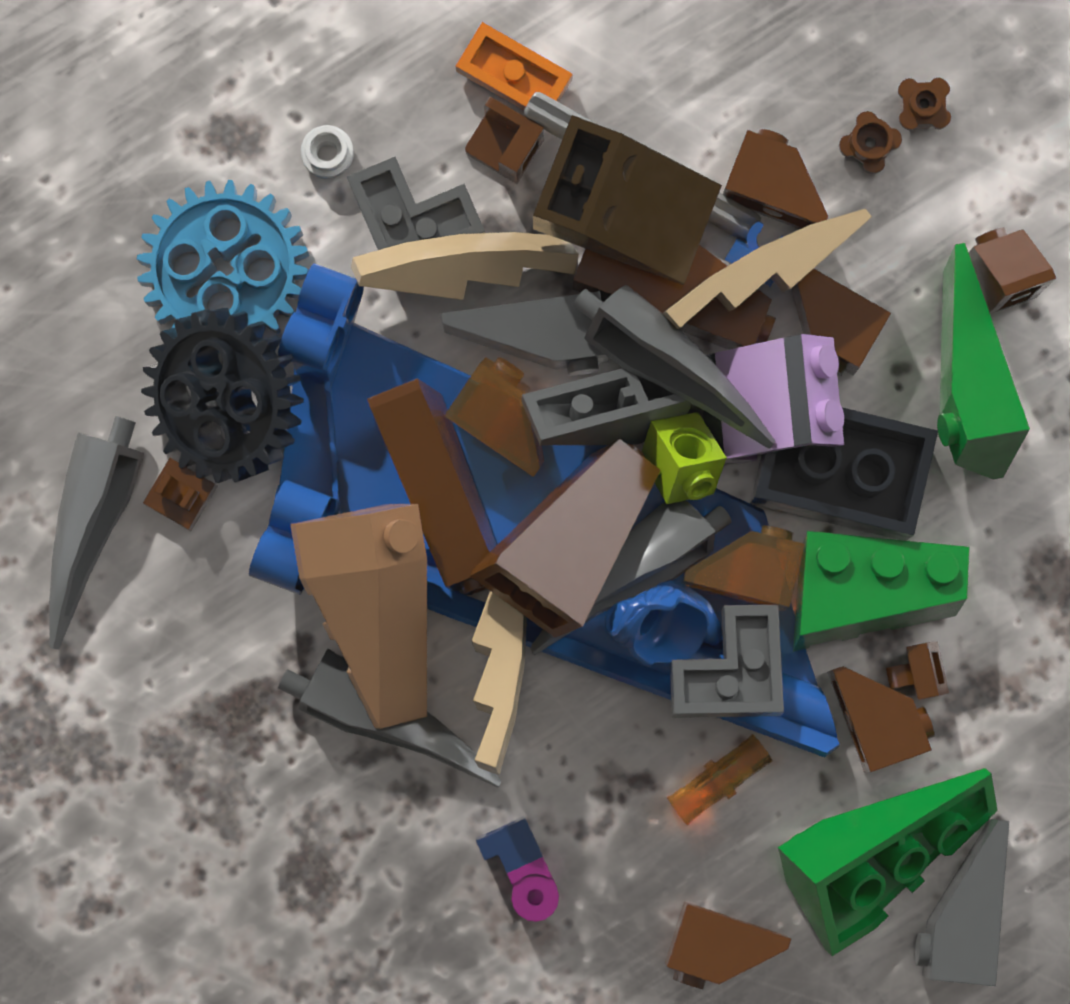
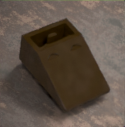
(625, 201)

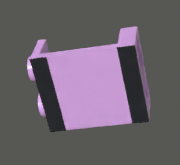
(789, 388)

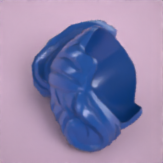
(663, 624)

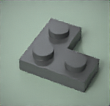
(396, 217)
(741, 683)

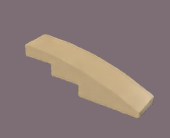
(781, 260)
(446, 263)
(503, 639)

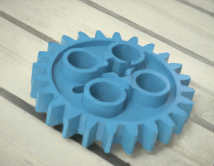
(193, 229)

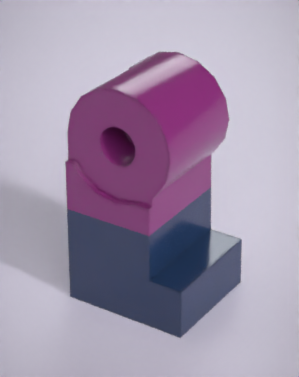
(533, 885)

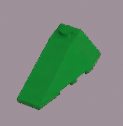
(978, 397)
(864, 858)

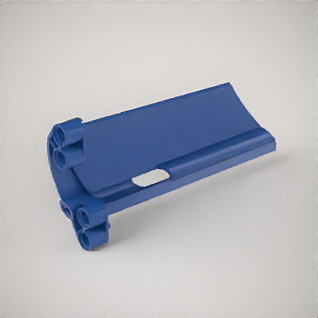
(346, 467)

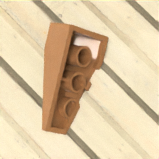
(373, 594)

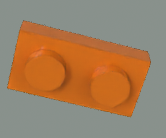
(510, 68)

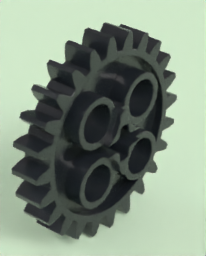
(222, 395)

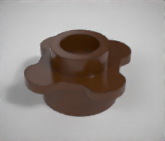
(915, 116)
(870, 127)

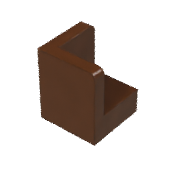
(505, 140)

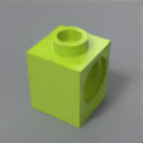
(685, 455)

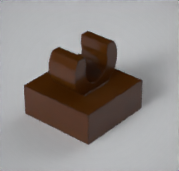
(180, 494)
(923, 670)

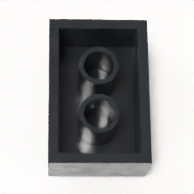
(864, 485)

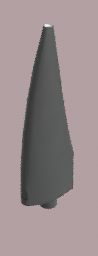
(653, 348)
(91, 503)
(653, 553)
(335, 701)

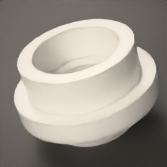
(324, 136)

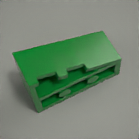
(873, 585)

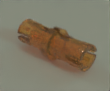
(719, 779)

